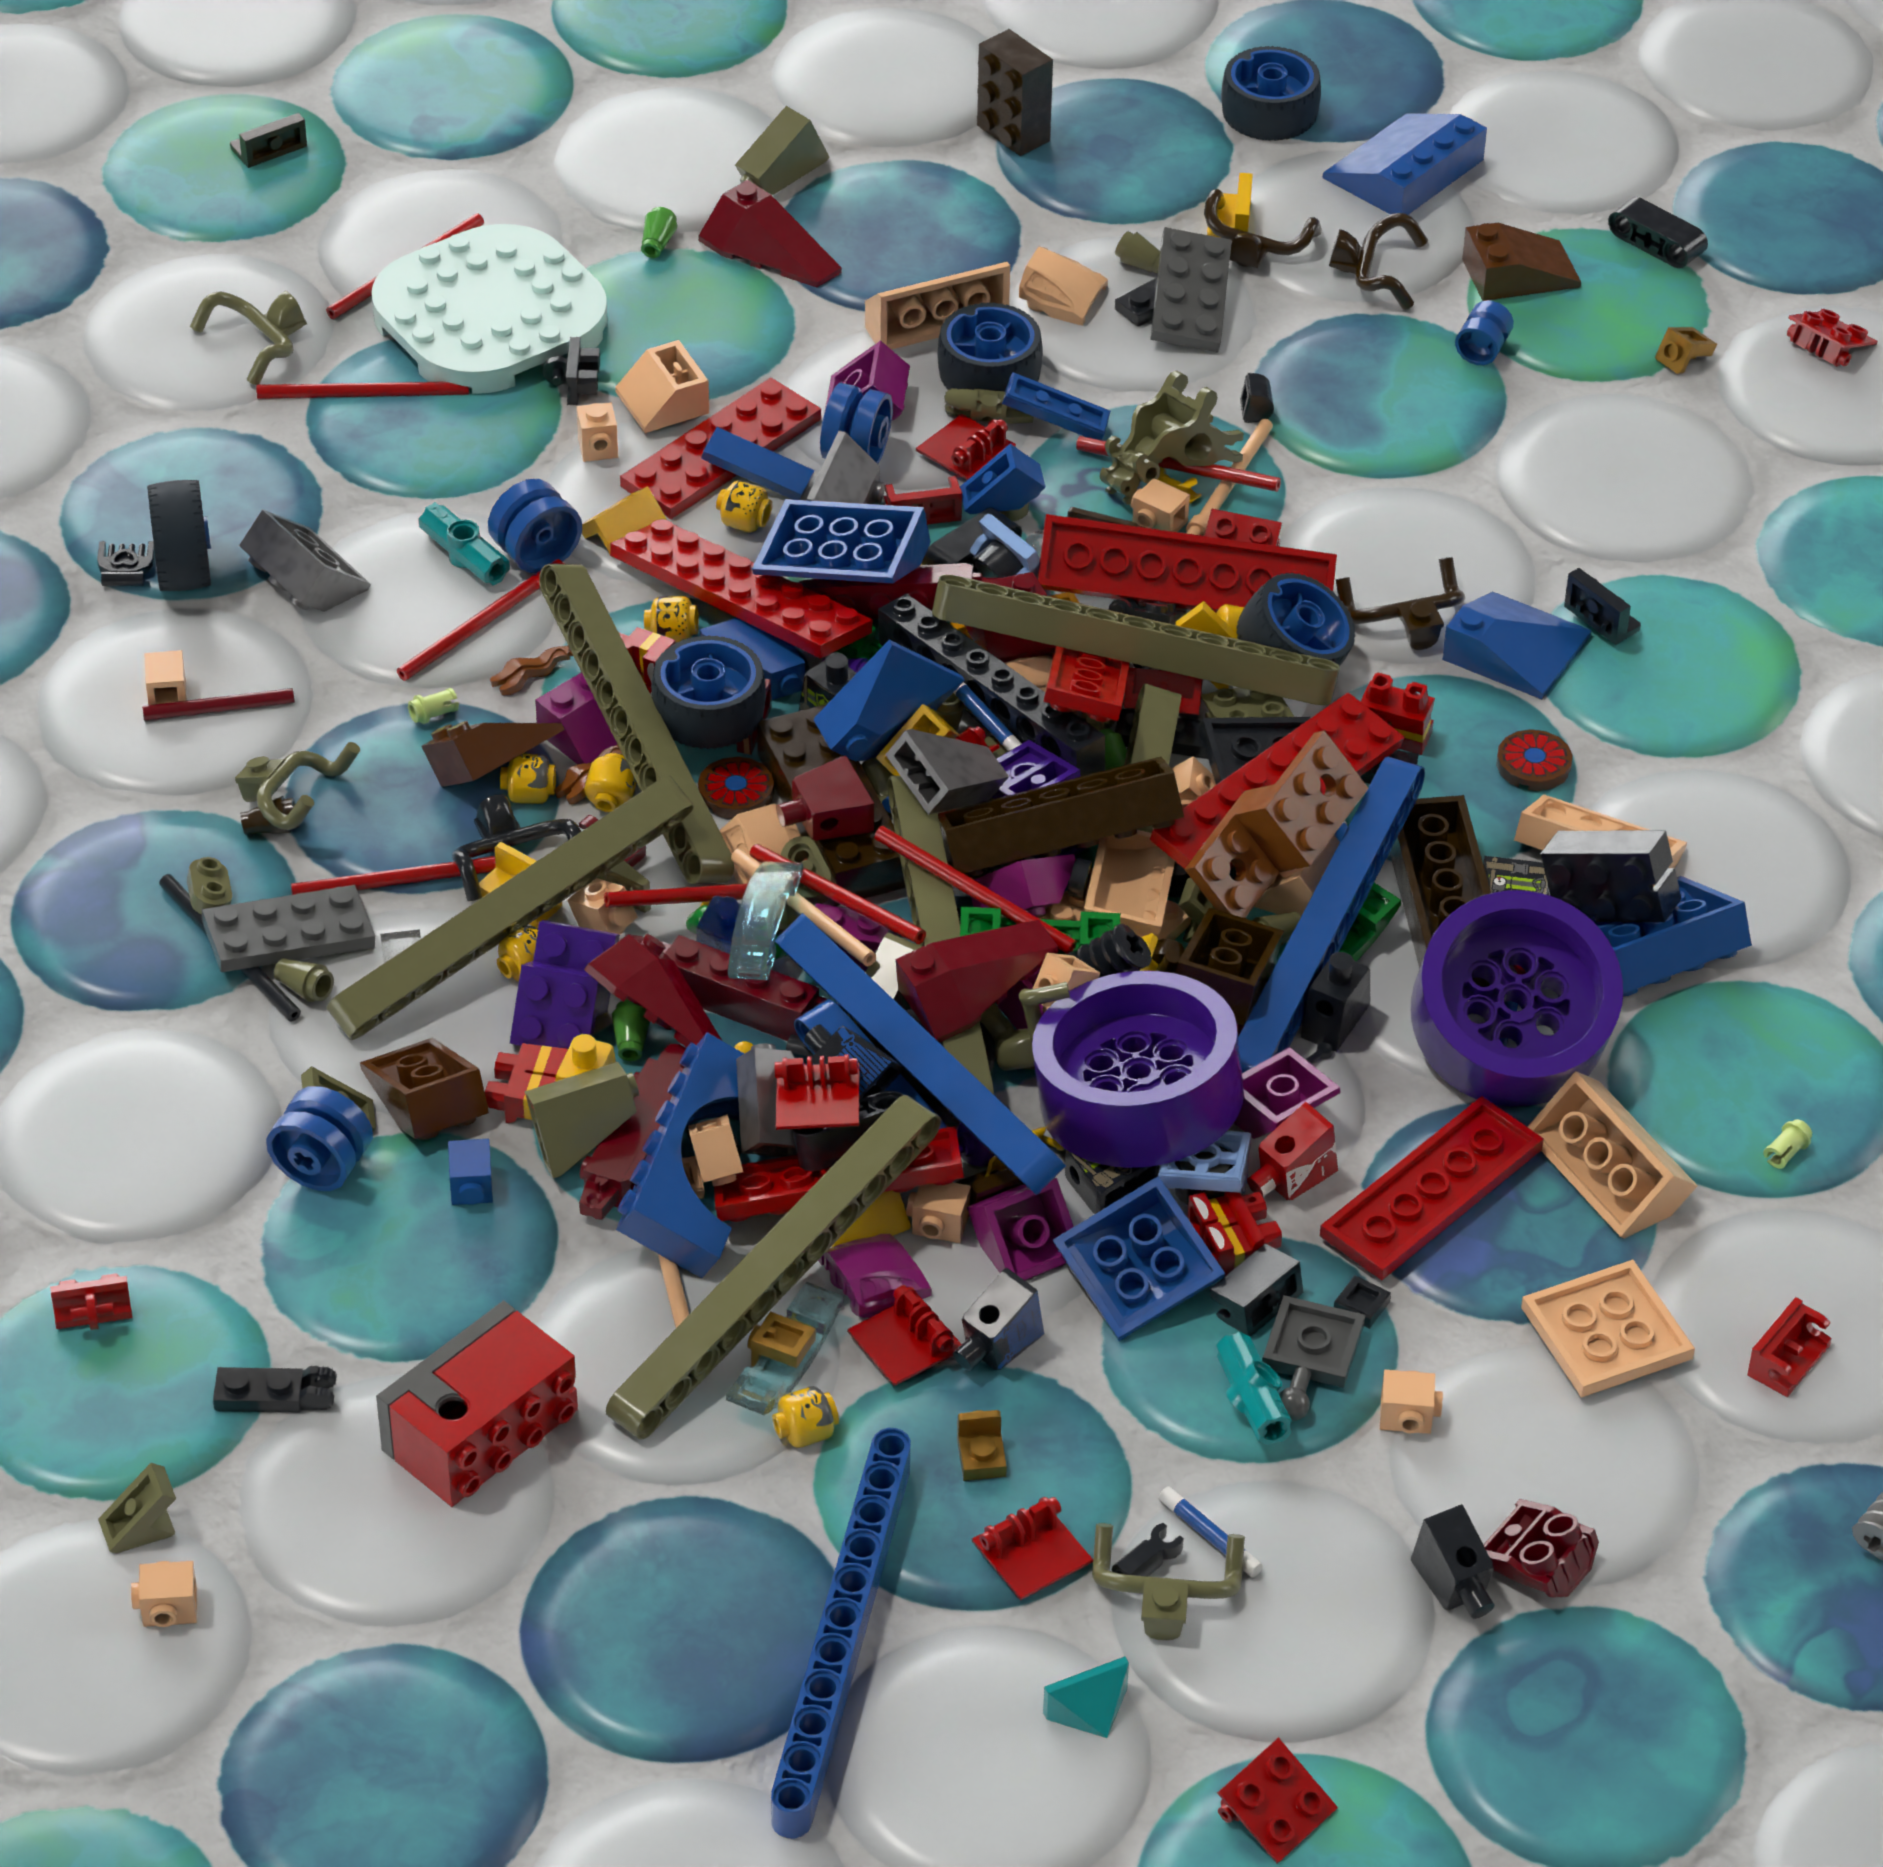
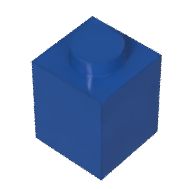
(470, 1171)

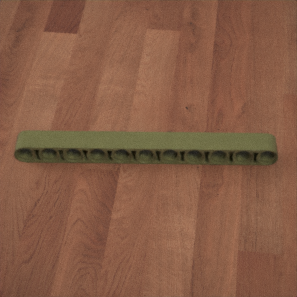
(1135, 640)
(633, 716)
(934, 907)
(509, 908)
(772, 1267)

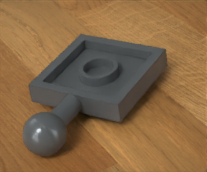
(1313, 1345)

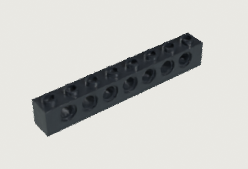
(997, 685)

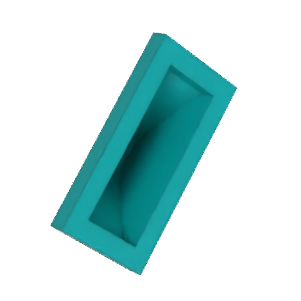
(1088, 1698)

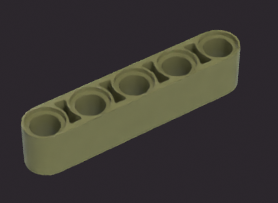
(1153, 727)

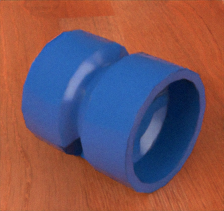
(1484, 332)

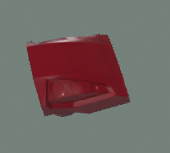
(1543, 1548)

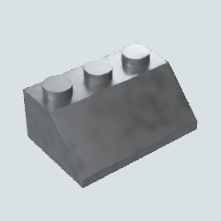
(848, 475)
(301, 563)

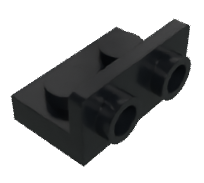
(1599, 607)

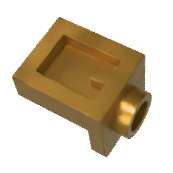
(1681, 345)
(781, 1340)
(981, 1445)

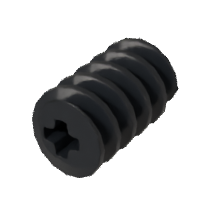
(1115, 952)

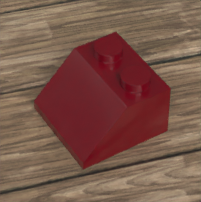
(1010, 647)

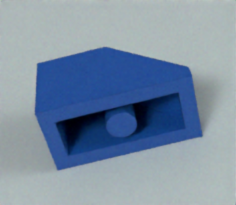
(1003, 483)

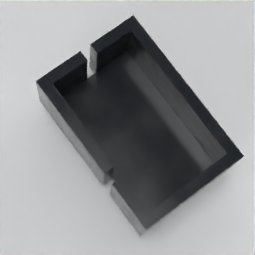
(1613, 874)

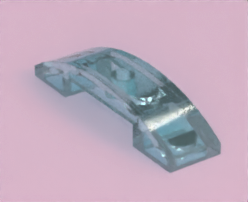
(759, 918)
(769, 1380)

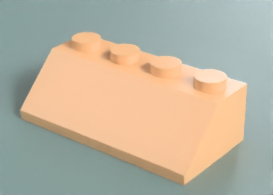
(919, 310)
(1610, 1157)

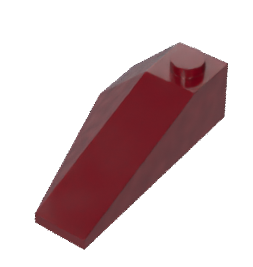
(759, 229)
(963, 976)
(650, 978)

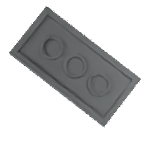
(1191, 289)
(288, 928)

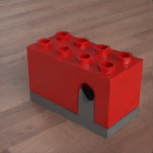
(477, 1403)

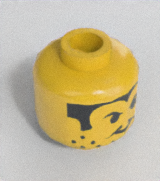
(744, 506)
(672, 617)

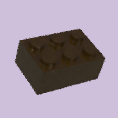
(1014, 92)
(1232, 958)

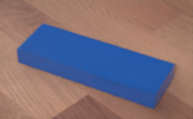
(1056, 407)
(757, 464)

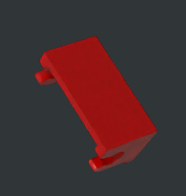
(939, 504)
(1187, 686)
(1789, 1348)

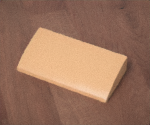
(1548, 815)
(1132, 880)

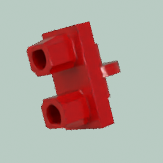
(91, 1301)

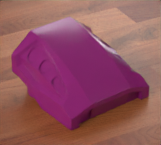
(872, 1271)

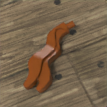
(520, 669)
(576, 779)

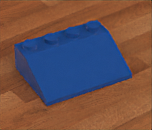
(1411, 160)
(844, 541)
(1699, 930)

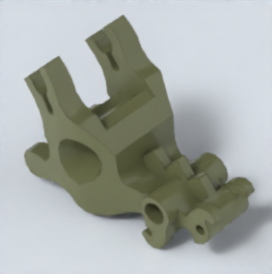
(1167, 428)

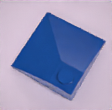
(1512, 643)
(882, 700)
(1138, 1258)

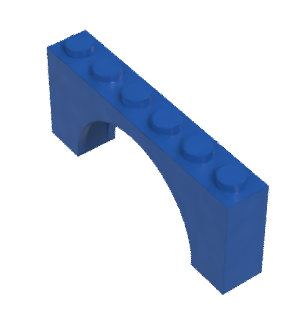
(662, 1206)

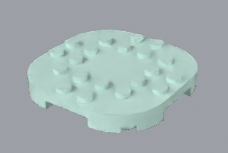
(488, 305)

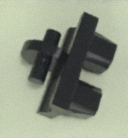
(578, 371)

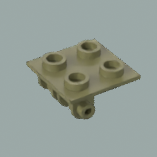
(1244, 703)

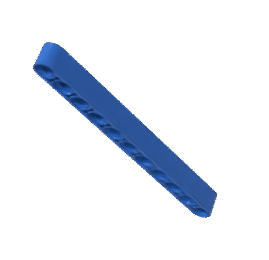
(1331, 910)
(921, 1054)
(840, 1634)

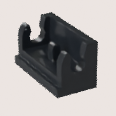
(1257, 1289)

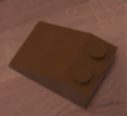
(1515, 262)
(470, 751)
(427, 1088)

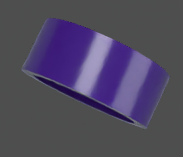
(1559, 953)
(1138, 1068)

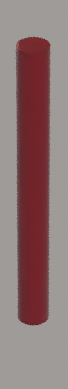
(218, 704)

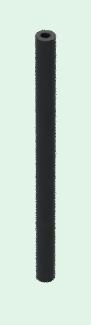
(254, 974)

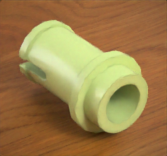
(433, 705)
(1794, 1136)

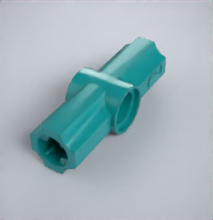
(464, 543)
(1254, 1388)

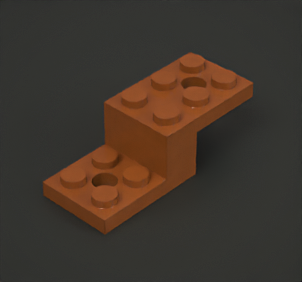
(1277, 827)

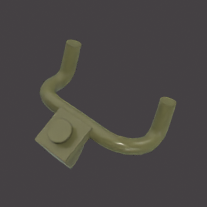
(277, 324)
(264, 776)
(1015, 1050)
(1166, 1598)

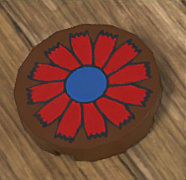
(1534, 759)
(735, 786)

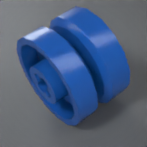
(862, 417)
(534, 525)
(319, 1138)

